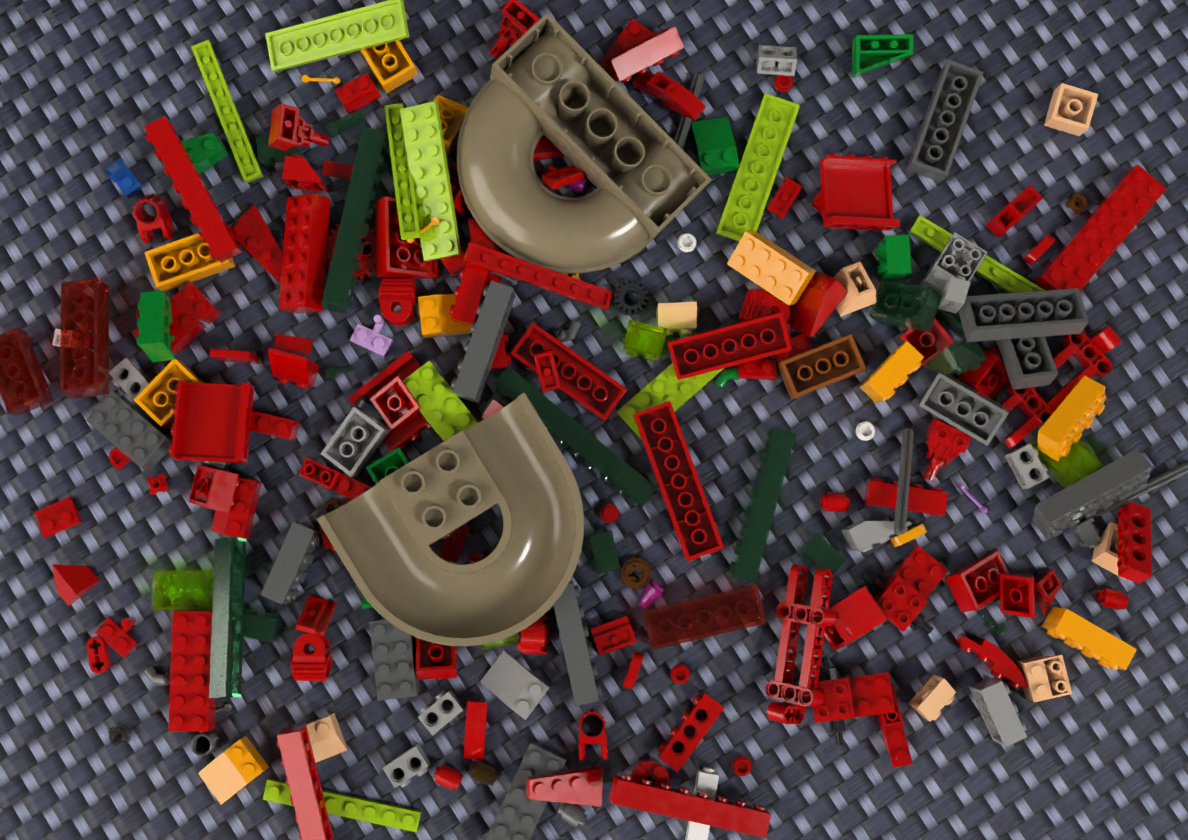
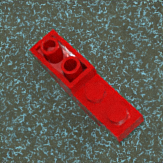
(671, 93)
(332, 479)
(998, 662)
(894, 736)

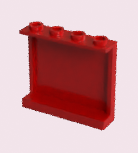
(857, 192)
(404, 368)
(212, 422)

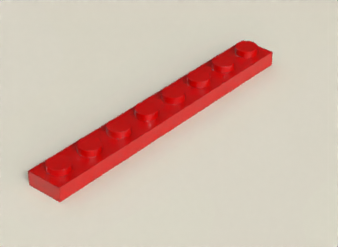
(537, 276)

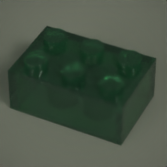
(905, 305)

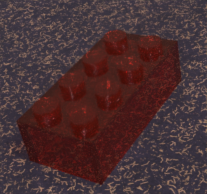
(21, 376)

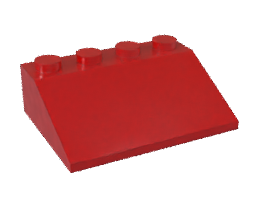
(396, 256)

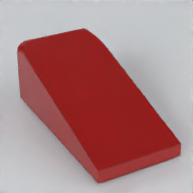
(546, 370)

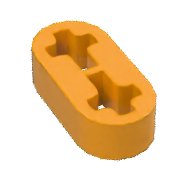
(909, 535)

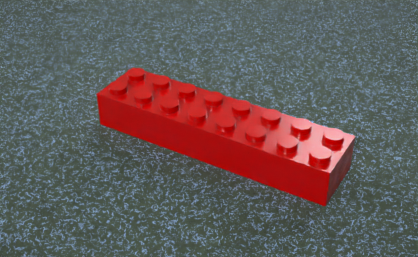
(1102, 231)
(678, 481)

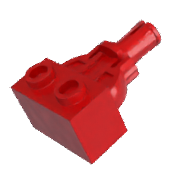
(514, 25)
(291, 130)
(943, 445)

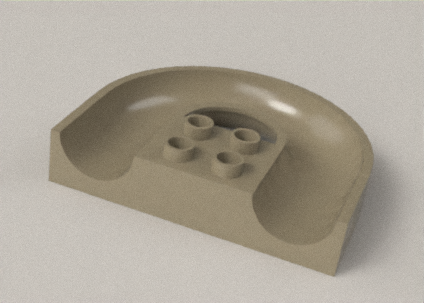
(561, 92)
(390, 530)

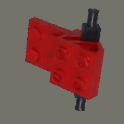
(907, 589)
(851, 698)

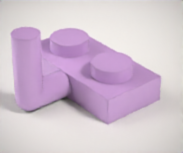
(372, 339)

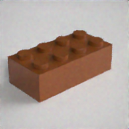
(821, 367)

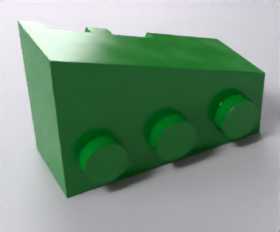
(878, 51)
(205, 151)
(154, 326)

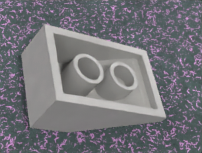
(515, 684)

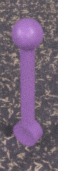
(983, 509)

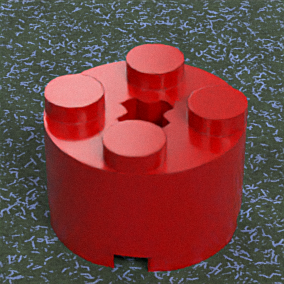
(535, 637)
(650, 767)

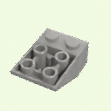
(956, 259)
(865, 533)

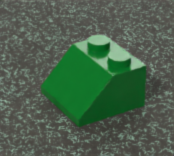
(387, 465)

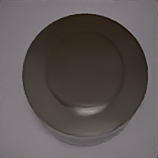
(483, 772)

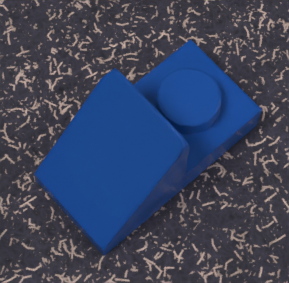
(123, 177)

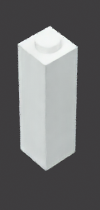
(706, 782)

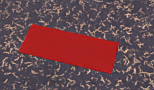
(337, 170)
(293, 343)

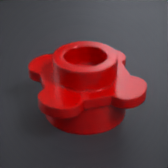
(161, 479)

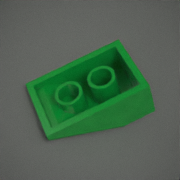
(715, 146)

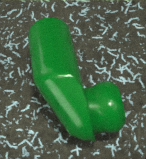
(731, 373)

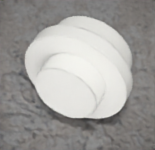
(687, 242)
(865, 431)

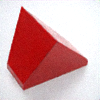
(73, 581)
(1045, 589)

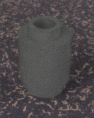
(572, 814)

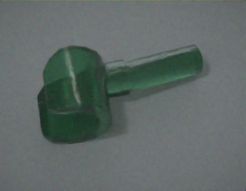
(331, 372)
(998, 629)

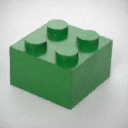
(893, 258)

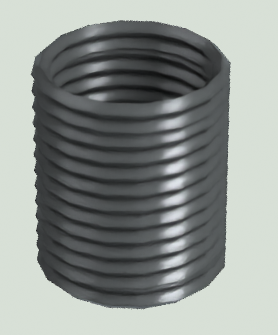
(195, 743)

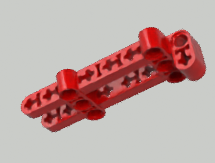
(1097, 344)
(792, 612)

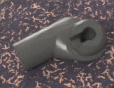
(568, 334)
(157, 679)

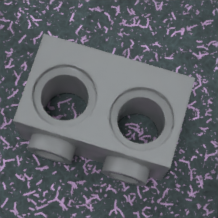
(776, 60)
(954, 294)
(135, 377)
(1022, 469)
(444, 715)
(404, 762)

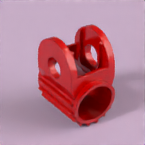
(147, 222)
(395, 293)
(760, 302)
(309, 665)
(599, 739)

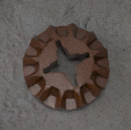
(641, 565)

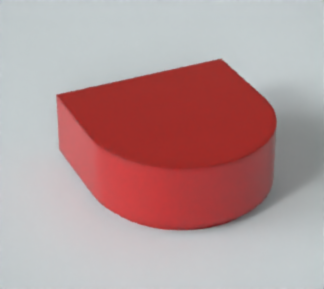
(118, 458)

